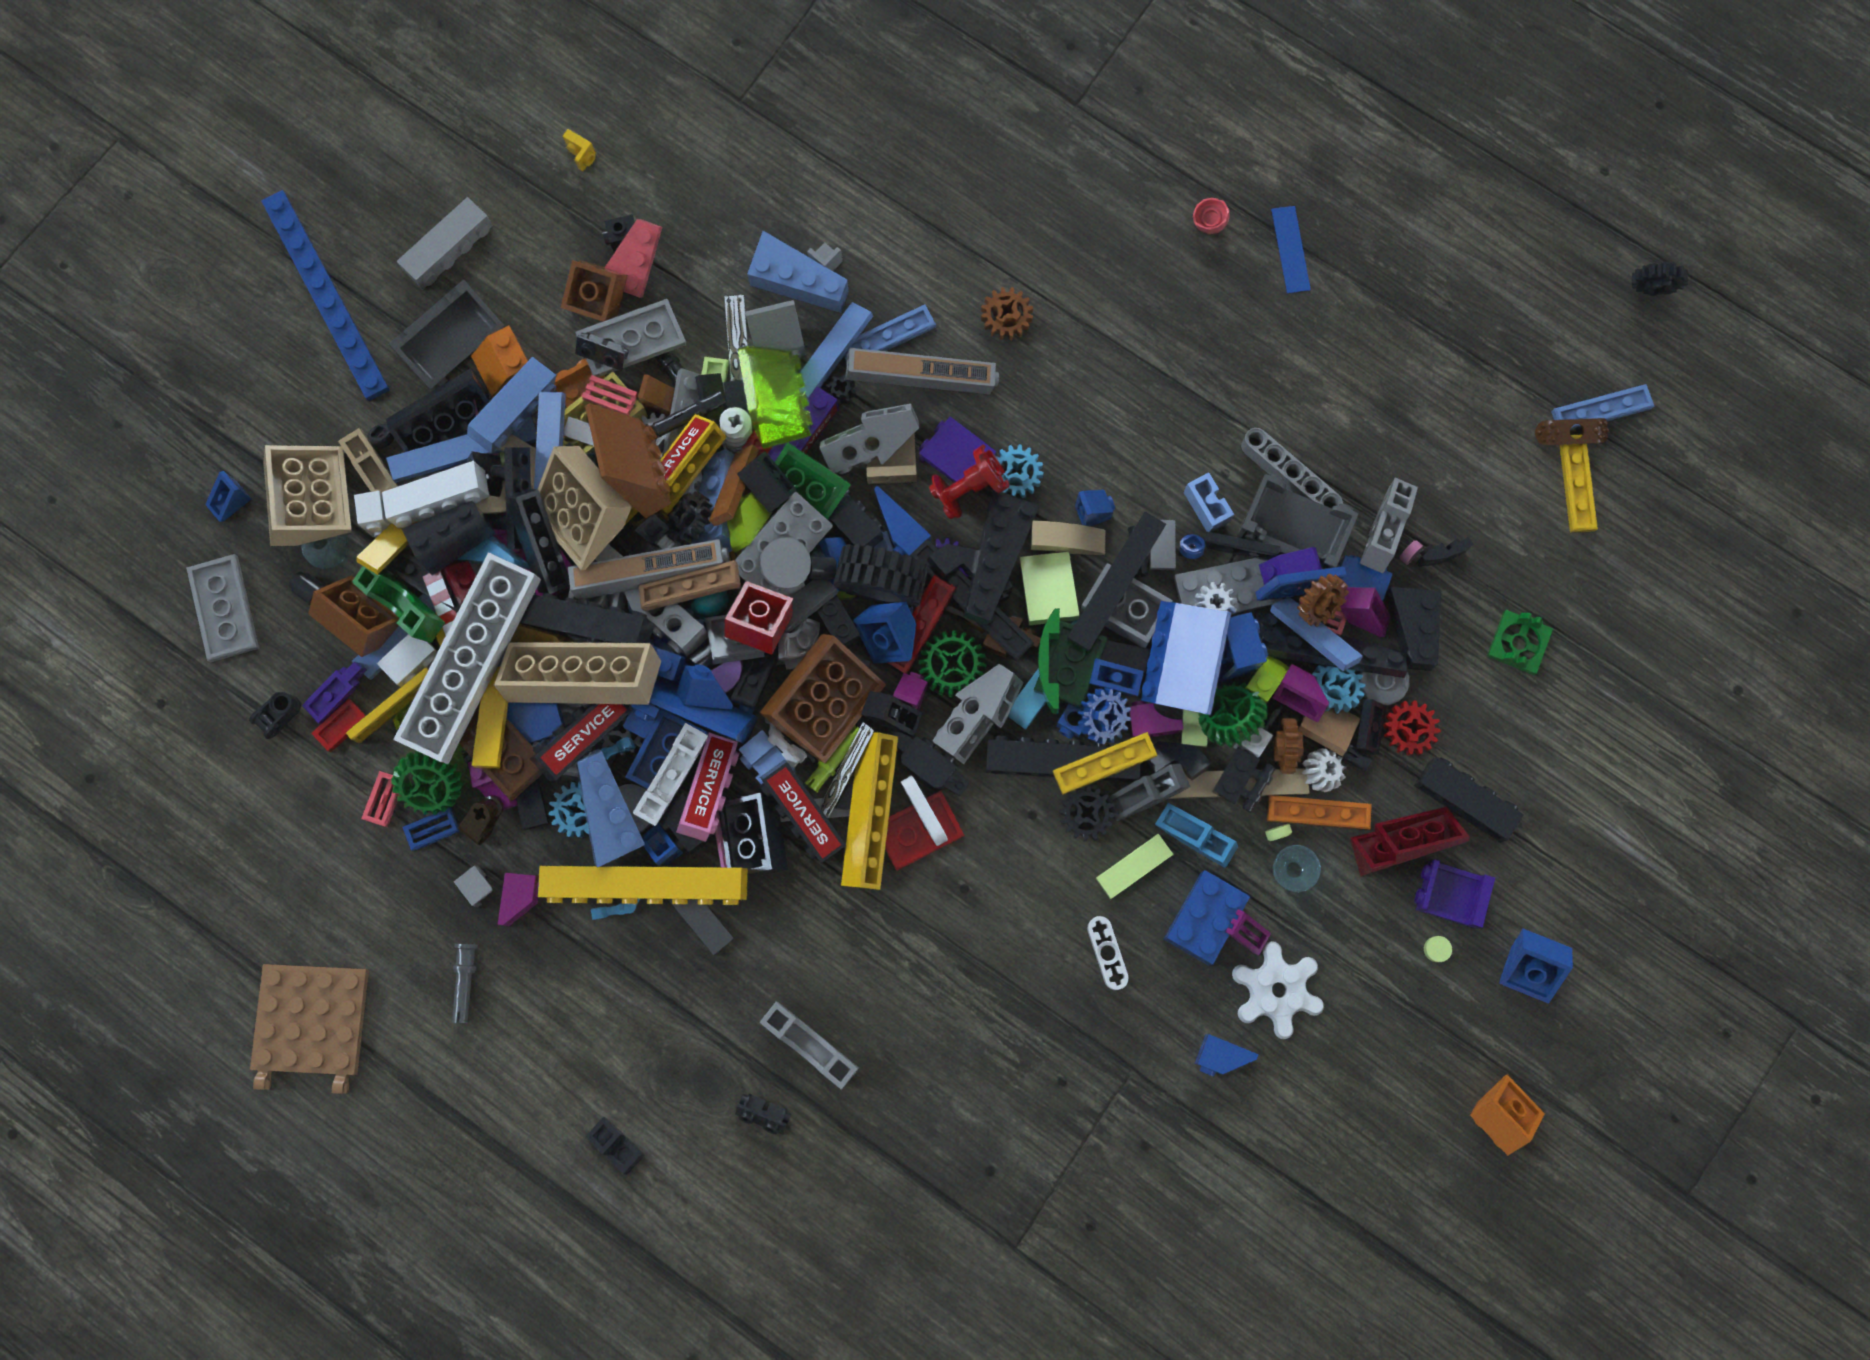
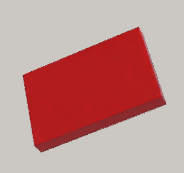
(908, 837)

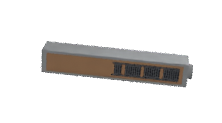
(921, 371)
(633, 570)

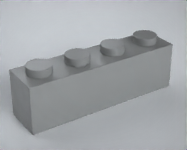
(445, 243)

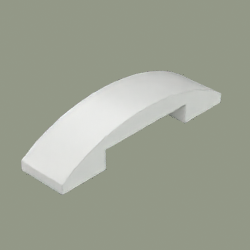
(671, 774)

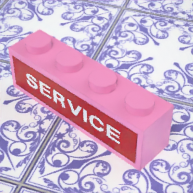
(707, 787)

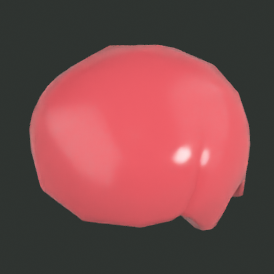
(1211, 216)

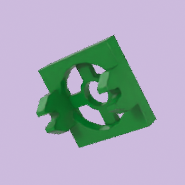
(1512, 658)

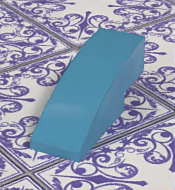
(1197, 835)

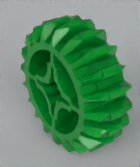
(944, 657)
(1226, 728)
(426, 790)

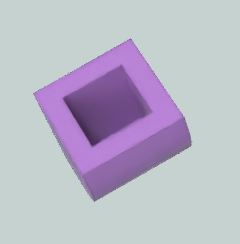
(728, 674)

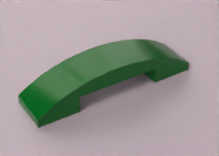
(1049, 690)

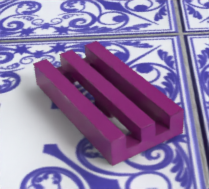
(1238, 926)

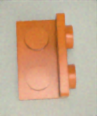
(574, 381)

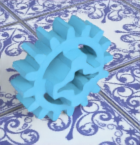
(1024, 464)
(1339, 693)
(573, 820)

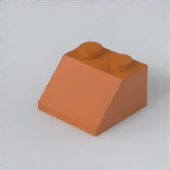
(499, 359)
(1507, 1115)

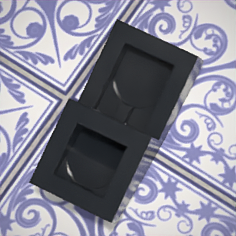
(615, 1145)

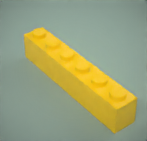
(870, 813)

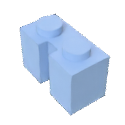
(1202, 497)
(761, 755)

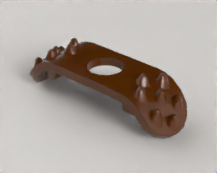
(1558, 431)

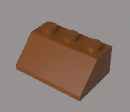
(353, 616)

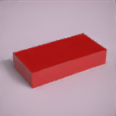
(334, 728)

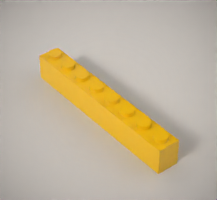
(643, 883)

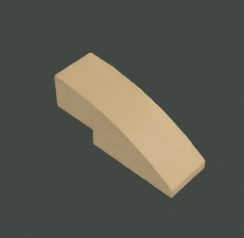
(367, 461)
(1067, 538)

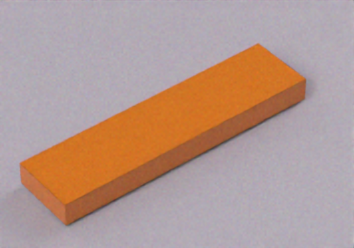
(1319, 812)

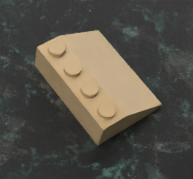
(305, 493)
(580, 504)

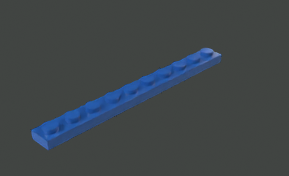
(325, 295)

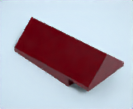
(1407, 839)

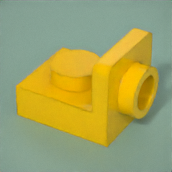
(580, 148)

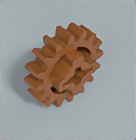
(1002, 304)
(1323, 600)
(1288, 746)

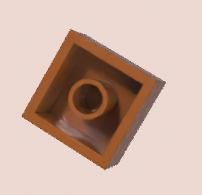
(593, 291)

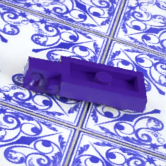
(334, 692)

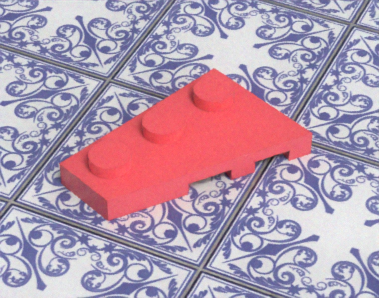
(636, 256)

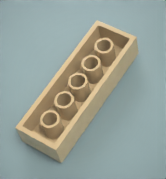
(578, 673)

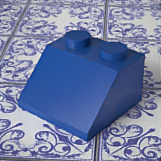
(887, 632)
(1536, 966)

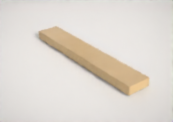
(1280, 785)

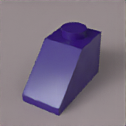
(1289, 563)

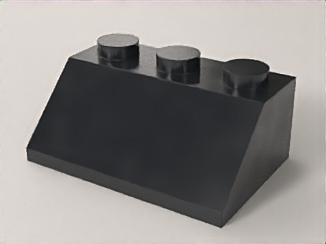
(753, 835)

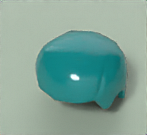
(710, 605)

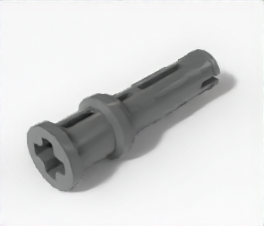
(463, 969)

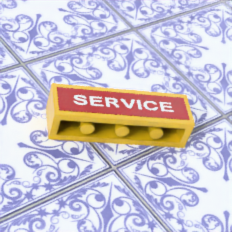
(689, 455)

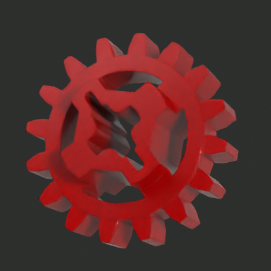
(1413, 717)

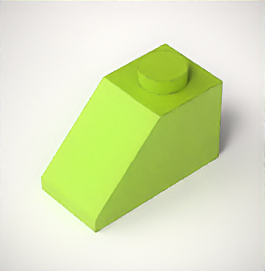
(746, 522)
(1267, 678)

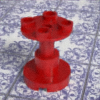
(983, 473)

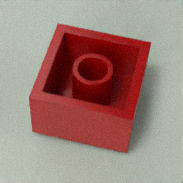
(758, 617)

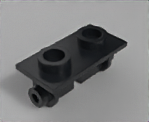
(592, 348)
(752, 1112)

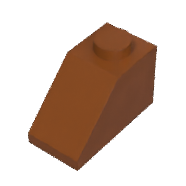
(655, 396)

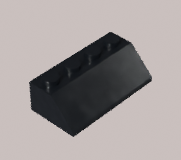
(439, 414)

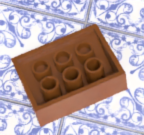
(629, 459)
(822, 697)

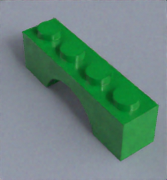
(413, 614)

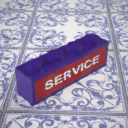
(822, 409)

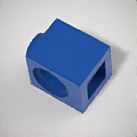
(1065, 728)

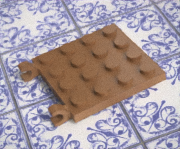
(309, 1022)

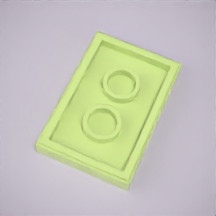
(1047, 586)

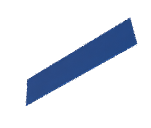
(1291, 249)

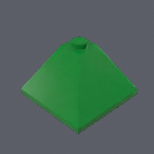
(812, 480)

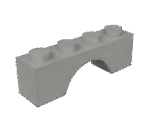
(809, 1045)

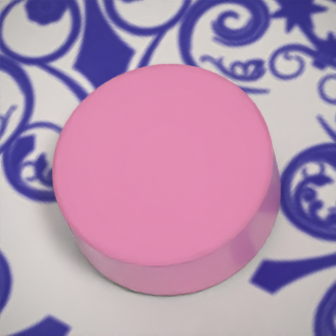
(1411, 552)

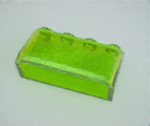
(775, 394)

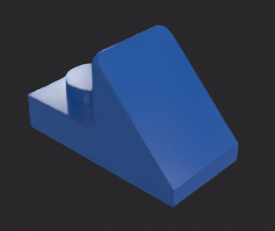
(641, 719)

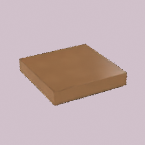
(1332, 730)

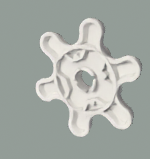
(1260, 986)

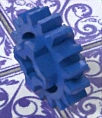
(1104, 715)

